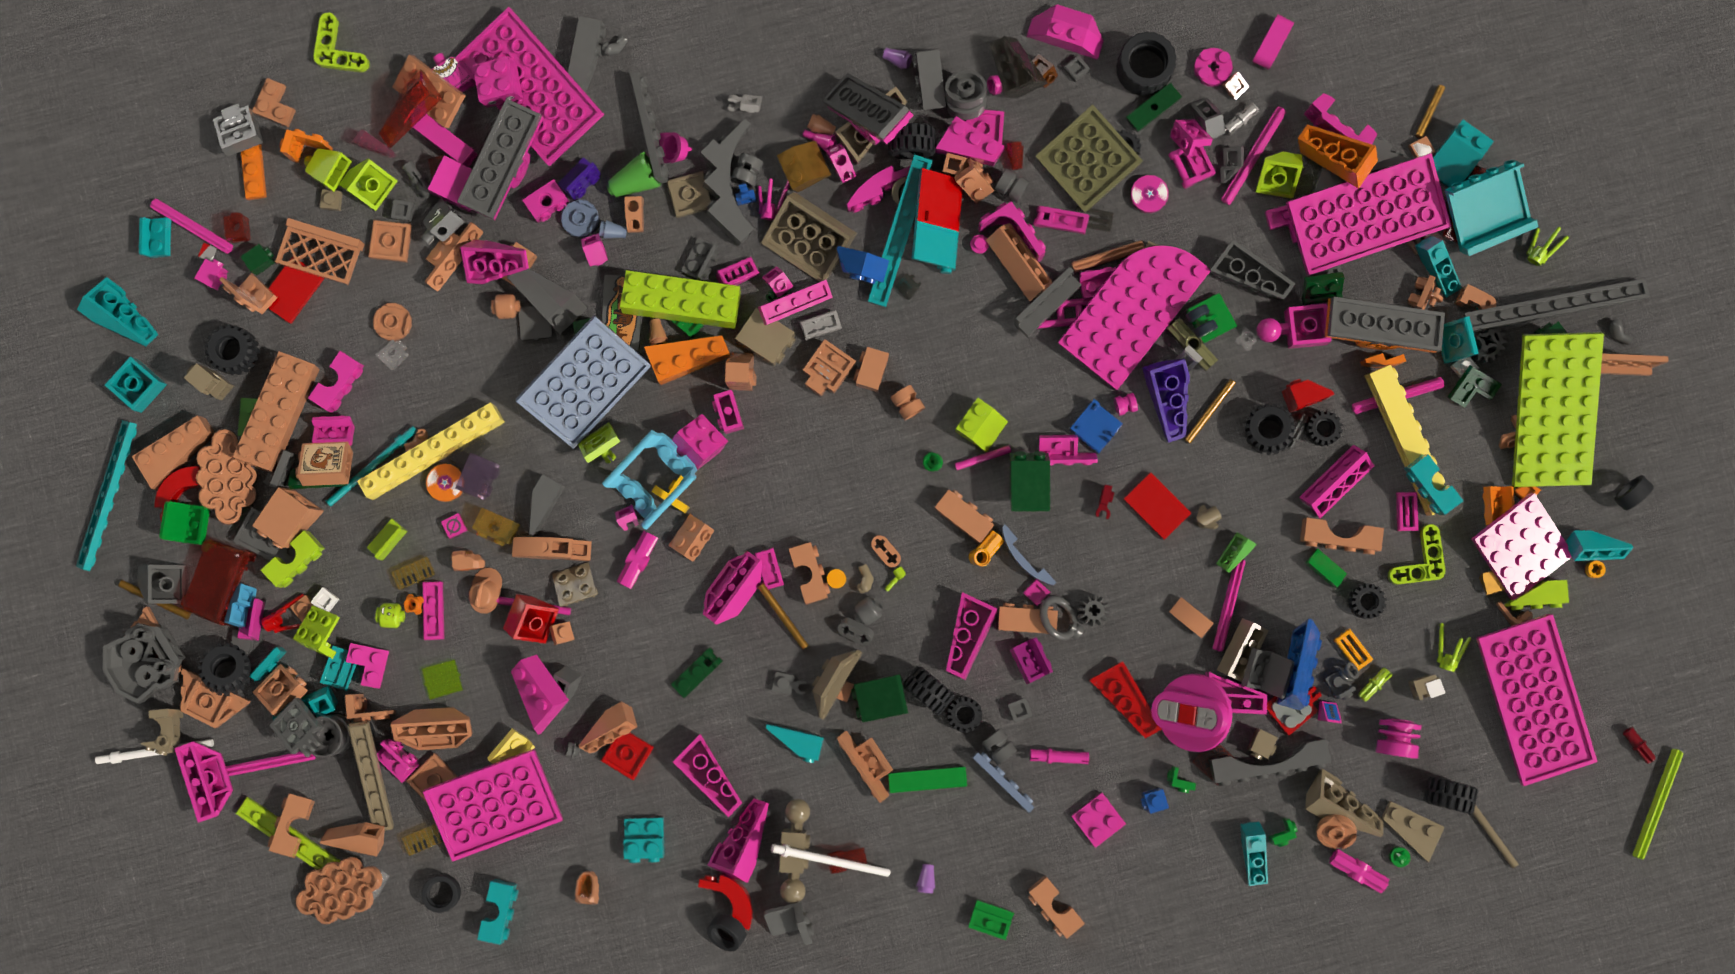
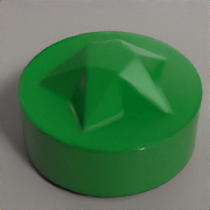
(932, 461)
(1399, 857)

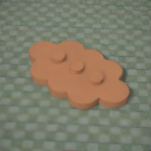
(224, 479)
(339, 890)

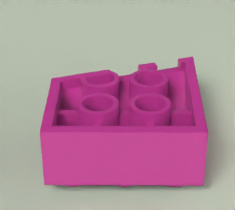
(538, 692)

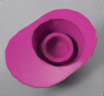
(674, 147)

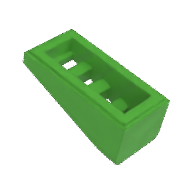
(1239, 549)

